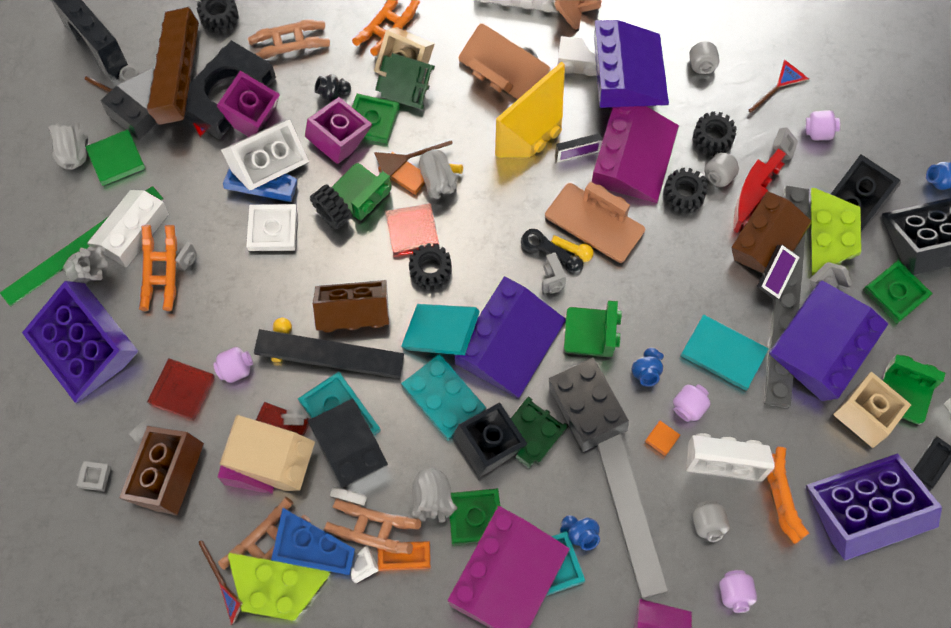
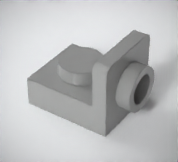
(184, 255)
(555, 275)
(833, 275)

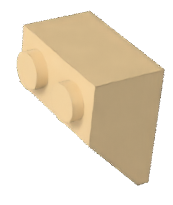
(403, 44)
(872, 410)

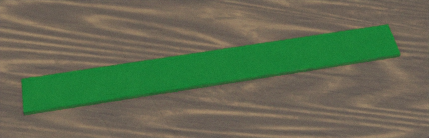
(53, 265)

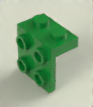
(362, 189)
(592, 330)
(914, 383)

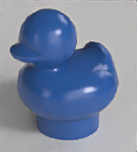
(940, 175)
(649, 367)
(582, 532)

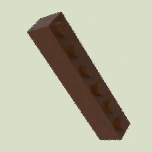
(173, 66)

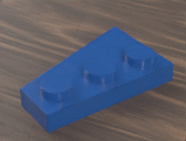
(278, 188)
(309, 546)

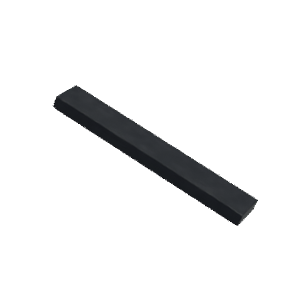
(329, 353)

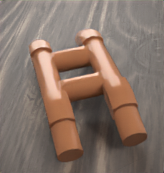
(300, 43)
(365, 514)
(268, 526)

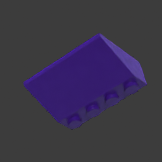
(629, 65)
(511, 338)
(79, 340)
(828, 340)
(874, 506)

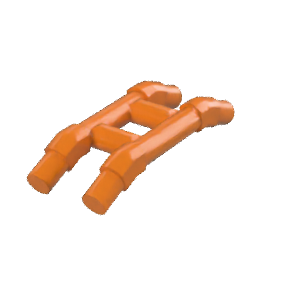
(385, 12)
(148, 258)
(788, 516)

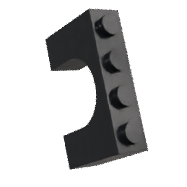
(83, 23)
(223, 67)

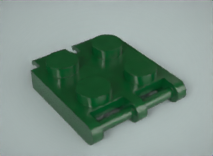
(404, 80)
(537, 431)

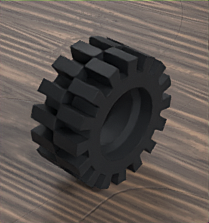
(220, 21)
(714, 122)
(681, 201)
(331, 206)
(430, 253)

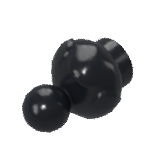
(330, 87)

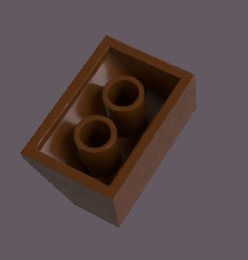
(771, 224)
(351, 305)
(162, 470)

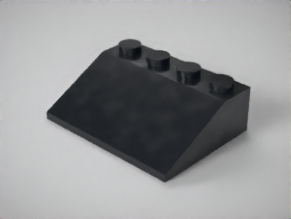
(922, 235)

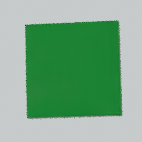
(380, 113)
(115, 157)
(897, 291)
(472, 514)

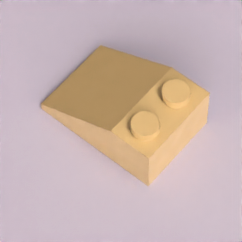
(267, 453)

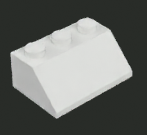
(265, 155)
(122, 229)
(729, 457)

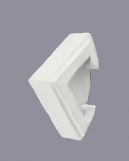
(348, 495)
(364, 565)

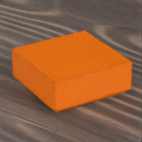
(662, 438)

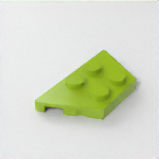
(833, 230)
(274, 586)

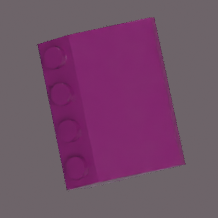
(635, 152)
(508, 573)

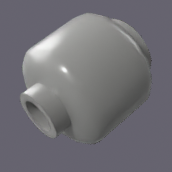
(702, 56)
(721, 169)
(710, 520)

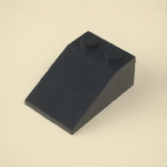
(129, 103)
(866, 187)
(347, 443)

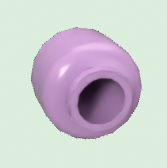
(822, 125)
(233, 365)
(691, 402)
(738, 591)

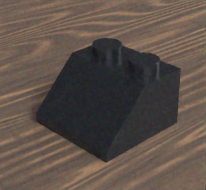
(489, 439)

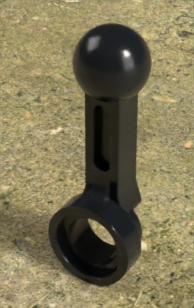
(572, 263)

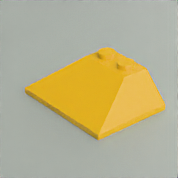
(532, 118)

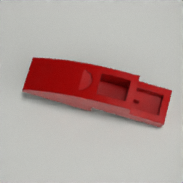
(756, 188)

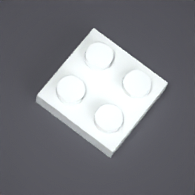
(272, 227)

